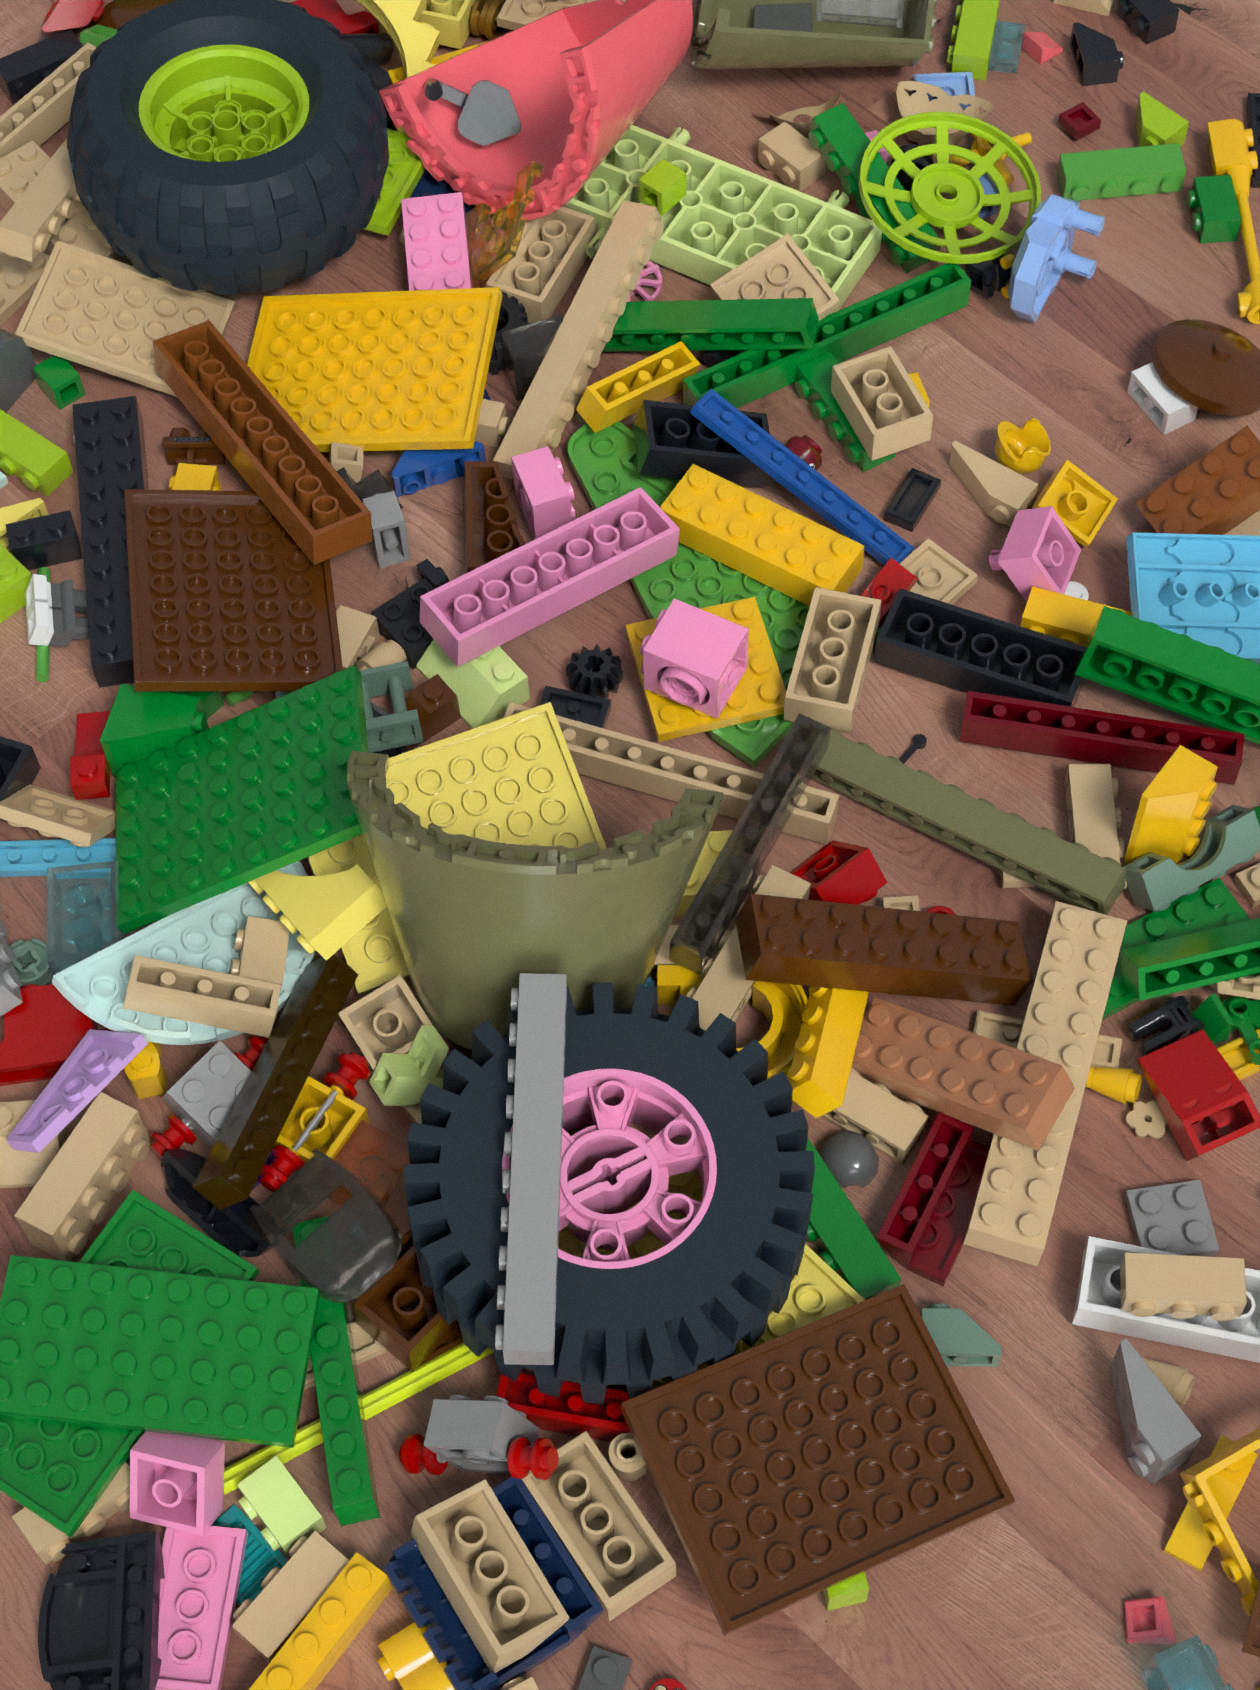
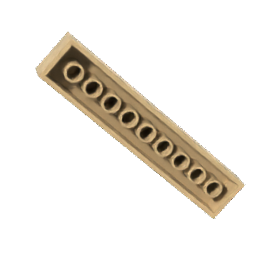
(1061, 1026)

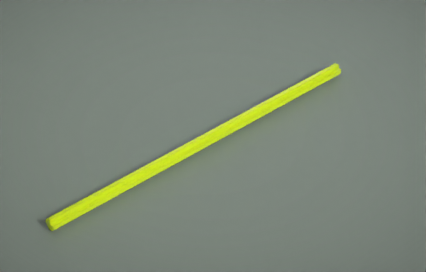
(373, 1403)

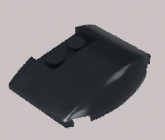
(103, 1615)

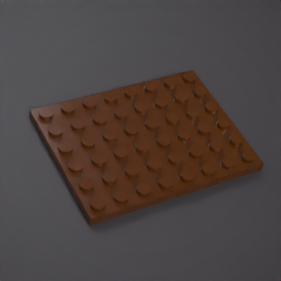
(224, 596)
(815, 1457)

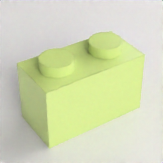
(279, 1505)

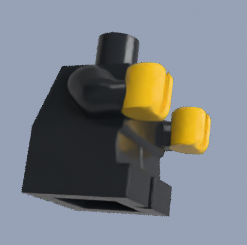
(991, 275)

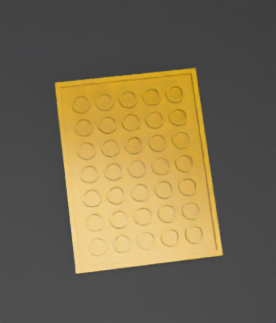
(379, 365)

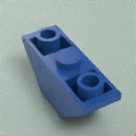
(431, 467)

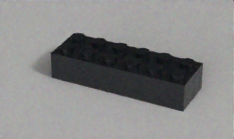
(977, 652)

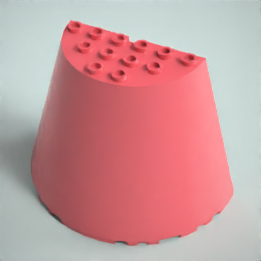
(574, 86)

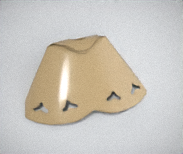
(920, 103)

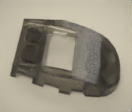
(349, 1248)

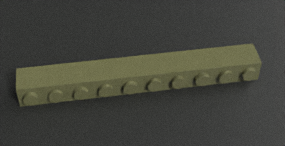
(971, 824)

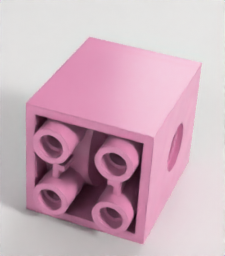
(694, 657)

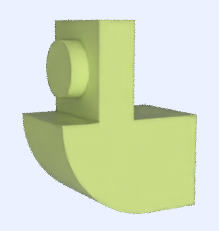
(404, 1077)

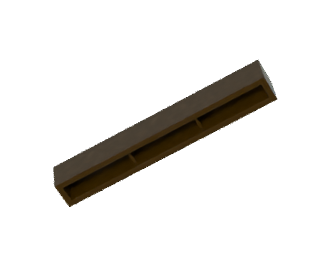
(275, 1083)

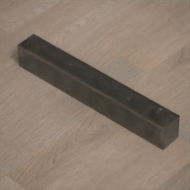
(749, 844)

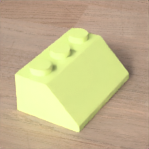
(482, 685)

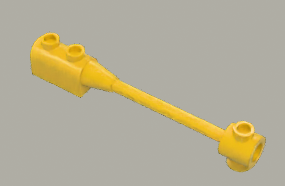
(1230, 156)

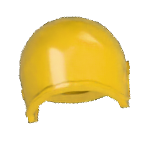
(1023, 447)

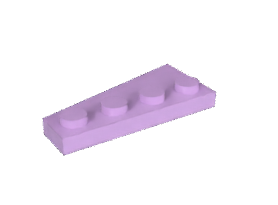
(76, 1083)

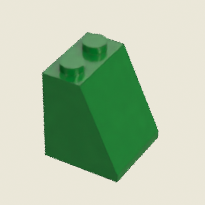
(149, 723)

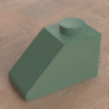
(960, 1338)

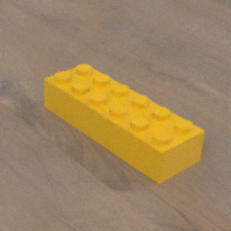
(761, 537)

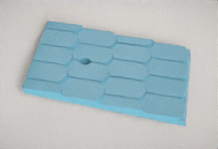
(1199, 587)

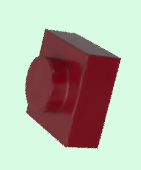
(1079, 121)

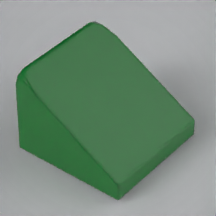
(1215, 1018)

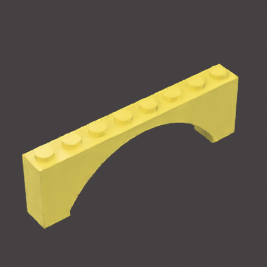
(322, 907)

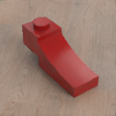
(89, 765)

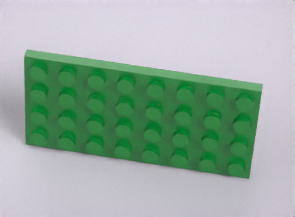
(154, 1350)
(66, 1466)

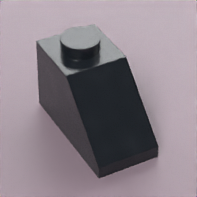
(1095, 56)

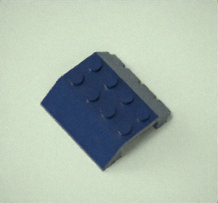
(446, 1633)

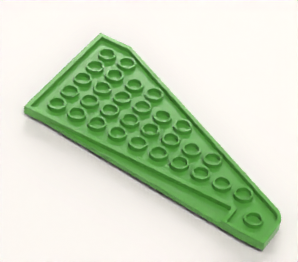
(609, 469)

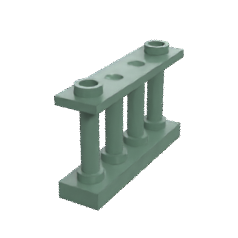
(394, 729)

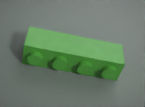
(1121, 172)

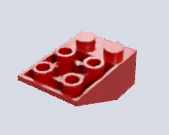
(1199, 1094)

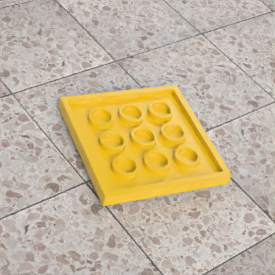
(756, 697)

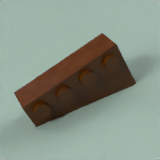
(487, 514)

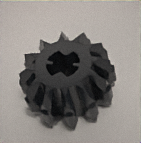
(594, 672)

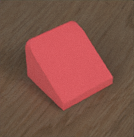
(1040, 46)

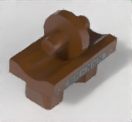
(191, 450)

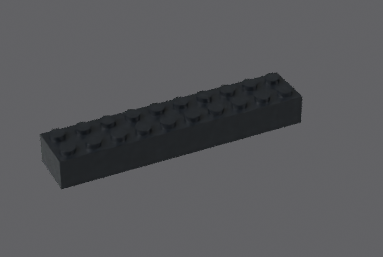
(108, 461)

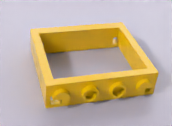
(1215, 1525)

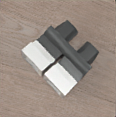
(52, 612)

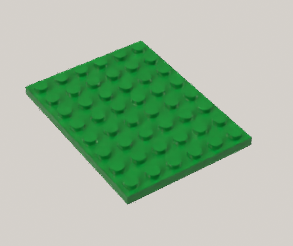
(238, 800)

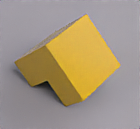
(673, 981)

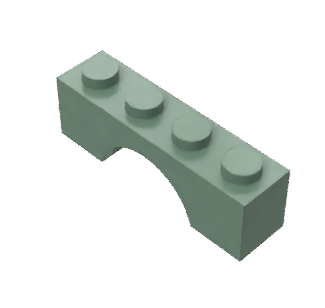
(1228, 840)

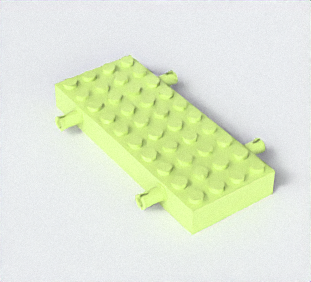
(727, 214)

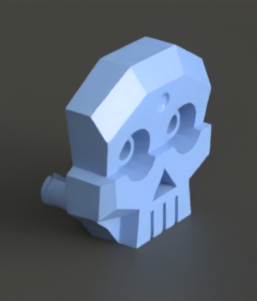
(1048, 254)

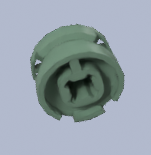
(31, 962)

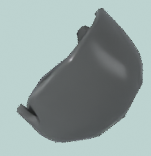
(850, 1158)

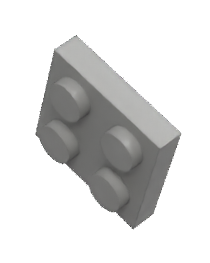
(1172, 1219)

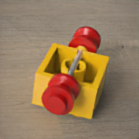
(319, 1120)

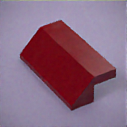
(936, 1201)

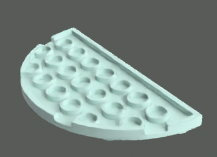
(191, 937)

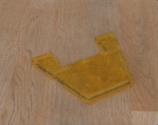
(496, 239)

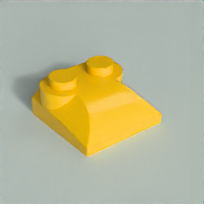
(1077, 501)

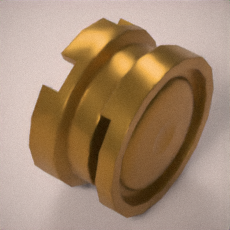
(484, 18)

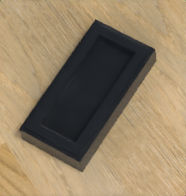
(912, 500)

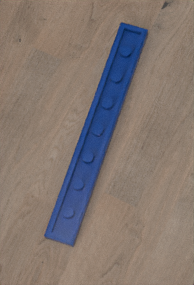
(800, 478)

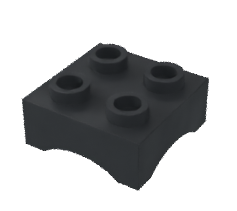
(400, 621)

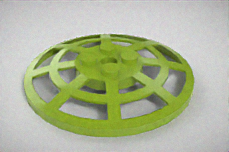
(952, 179)

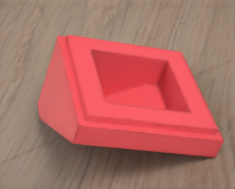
(1148, 1621)

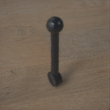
(919, 742)

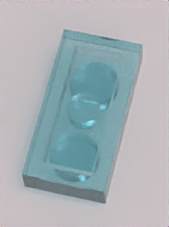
(1006, 47)

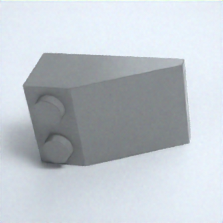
(1152, 1423)

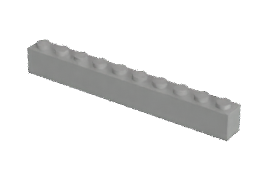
(534, 1172)

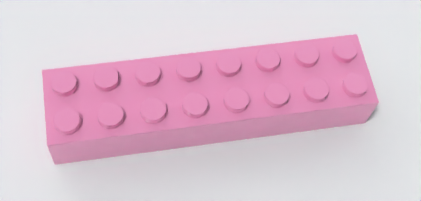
(548, 576)

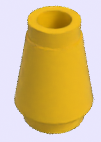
(1115, 1083)

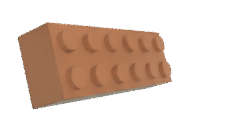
(961, 1073)

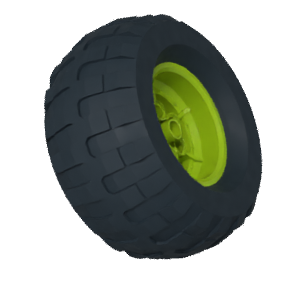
(228, 143)

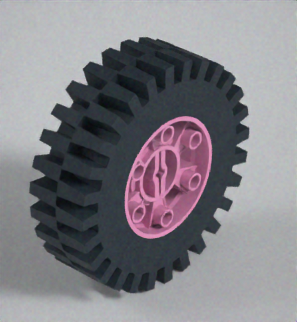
(710, 1117)

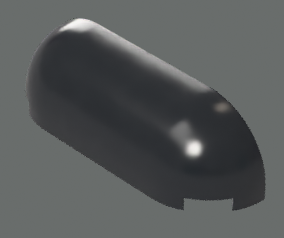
(230, 1227)

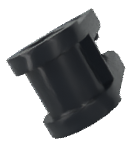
(1173, 1017)

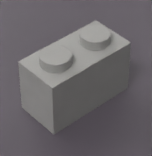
(388, 529)

